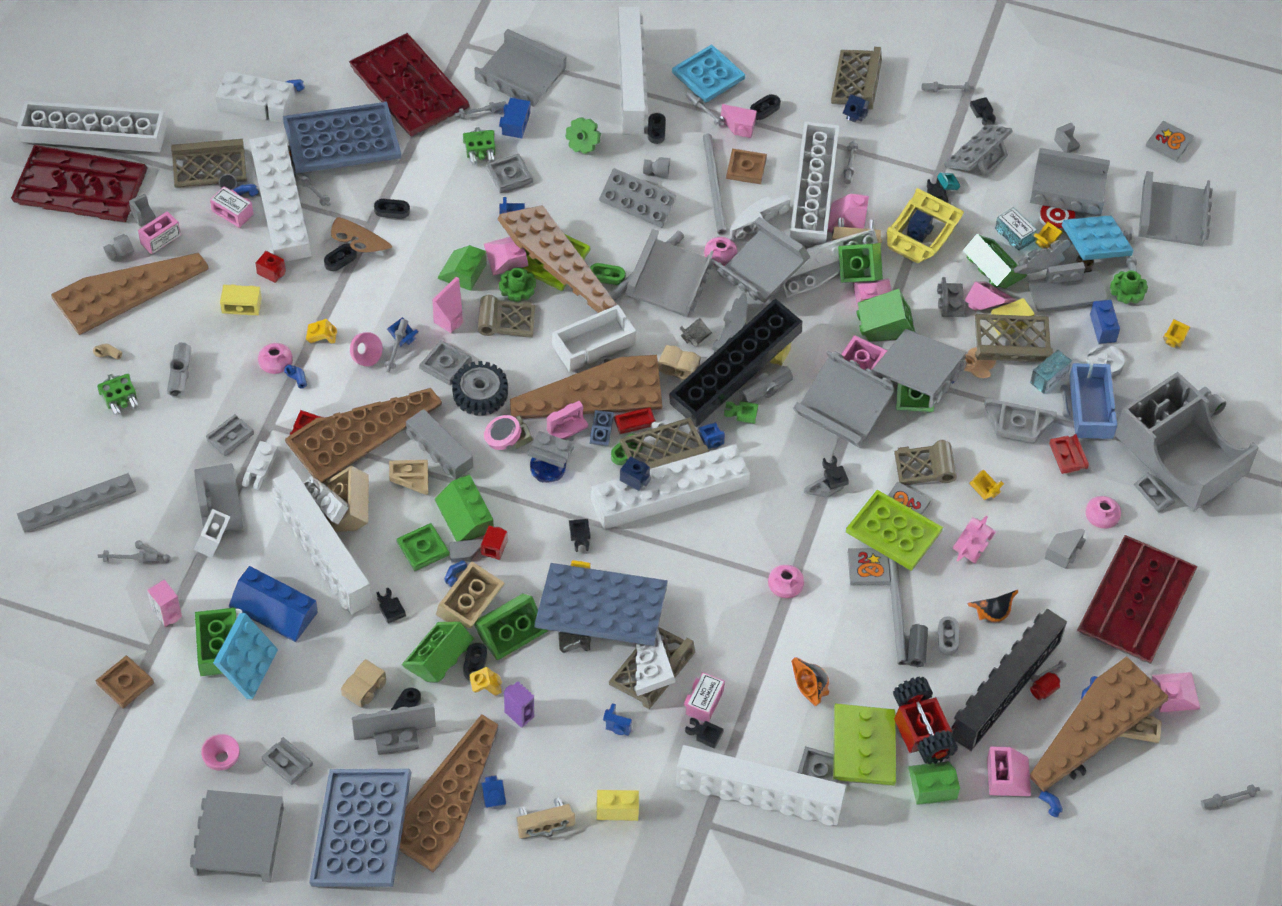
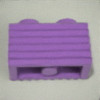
(519, 704)

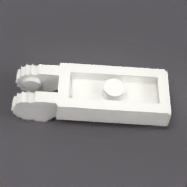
(260, 464)

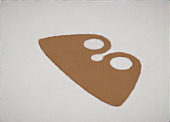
(371, 240)

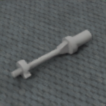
(935, 86)
(698, 102)
(491, 107)
(849, 170)
(305, 182)
(1131, 262)
(400, 334)
(141, 556)
(1218, 800)

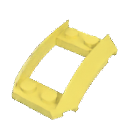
(932, 206)

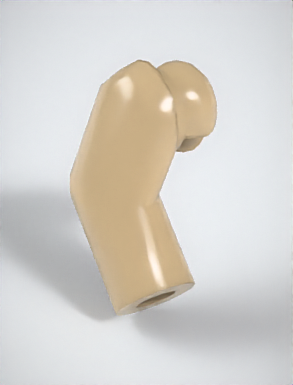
(107, 350)

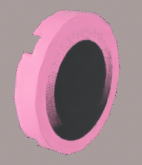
(502, 432)

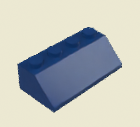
(273, 603)

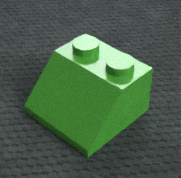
(860, 262)
(465, 264)
(934, 782)

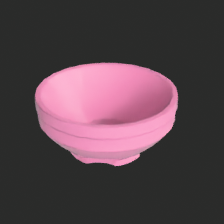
(721, 255)
(372, 351)
(277, 363)
(1100, 517)
(783, 587)
(220, 744)

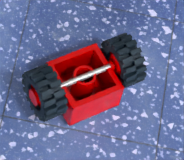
(923, 721)

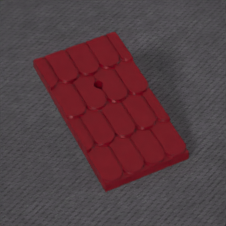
(409, 83)
(79, 183)
(1134, 613)

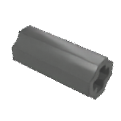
(917, 645)

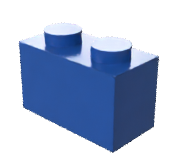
(515, 117)
(1104, 321)

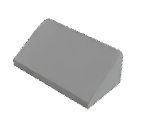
(1154, 492)

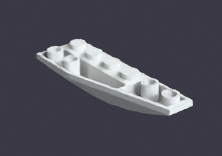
(822, 263)

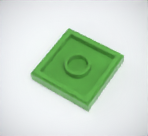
(422, 547)

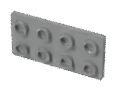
(983, 149)
(637, 197)
(1066, 287)
(219, 492)
(395, 728)

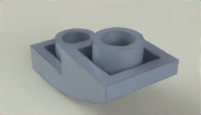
(601, 428)

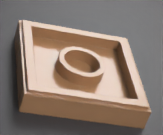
(746, 166)
(124, 681)

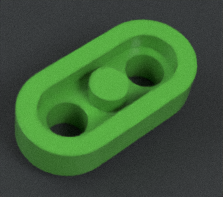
(608, 273)
(618, 451)

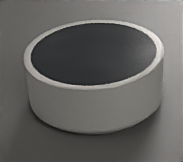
(228, 181)

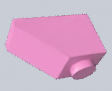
(739, 120)

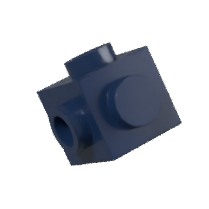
(856, 108)
(920, 226)
(635, 473)

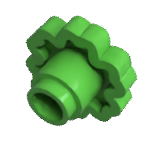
(583, 135)
(517, 284)
(1128, 287)

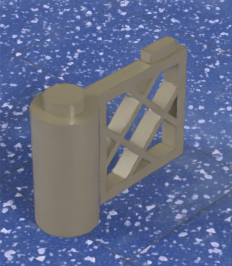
(491, 312)
(941, 463)

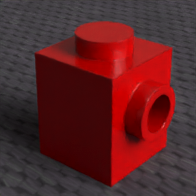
(270, 266)
(494, 542)

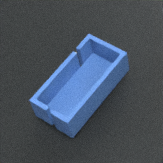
(1093, 401)

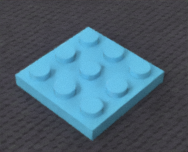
(708, 73)
(1097, 237)
(245, 656)

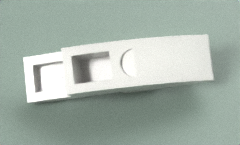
(762, 208)
(328, 501)

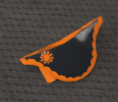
(994, 609)
(810, 680)

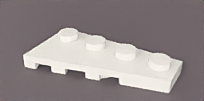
(652, 667)

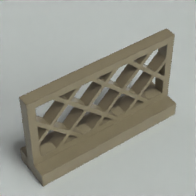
(870, 77)
(210, 149)
(1010, 352)
(671, 457)
(677, 662)

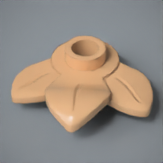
(978, 368)

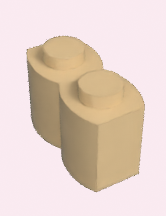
(678, 362)
(363, 683)

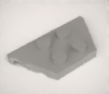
(1017, 420)

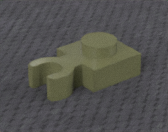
(525, 436)

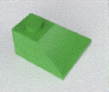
(912, 400)

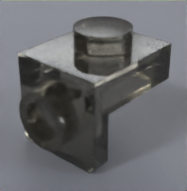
(695, 332)
(572, 641)

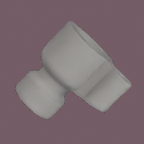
(659, 167)
(121, 246)
(1216, 403)

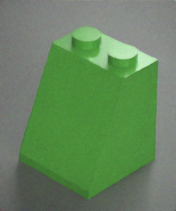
(885, 316)

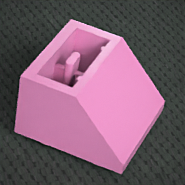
(1008, 772)

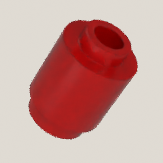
(1045, 686)

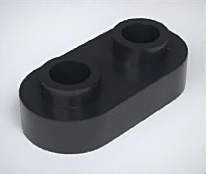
(763, 106)
(656, 128)
(392, 208)
(338, 258)
(472, 662)
(404, 701)

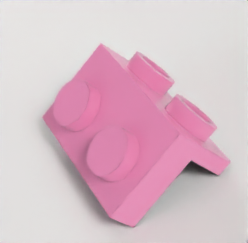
(567, 421)

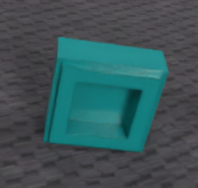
(948, 181)

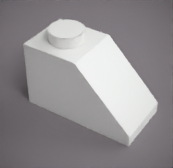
(212, 533)

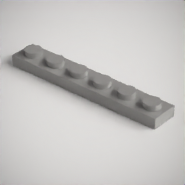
(76, 502)

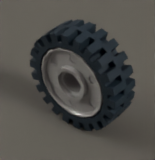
(480, 388)

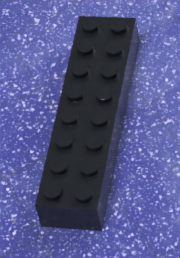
(735, 362)
(1008, 679)

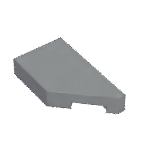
(821, 488)
(464, 550)

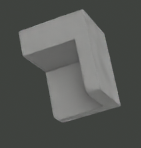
(1065, 138)
(141, 210)

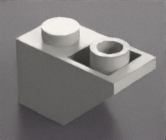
(1064, 547)

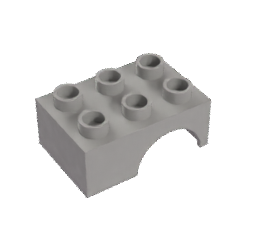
(1180, 444)

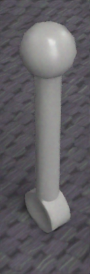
(1064, 388)
(139, 544)
(1062, 663)

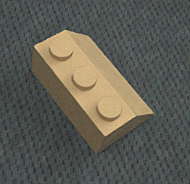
(353, 488)
(469, 596)

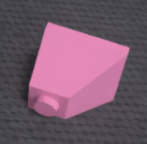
(852, 209)
(505, 255)
(869, 289)
(986, 296)
(448, 307)
(1180, 691)

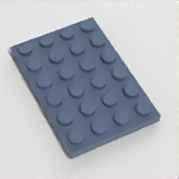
(341, 137)
(601, 604)
(360, 828)

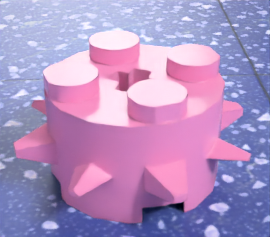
(974, 539)

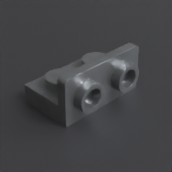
(951, 299)

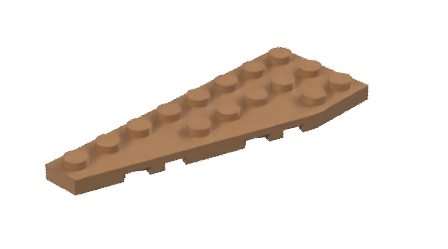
(109, 294)
(442, 804)

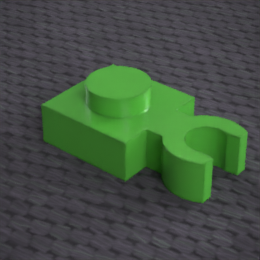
(744, 411)

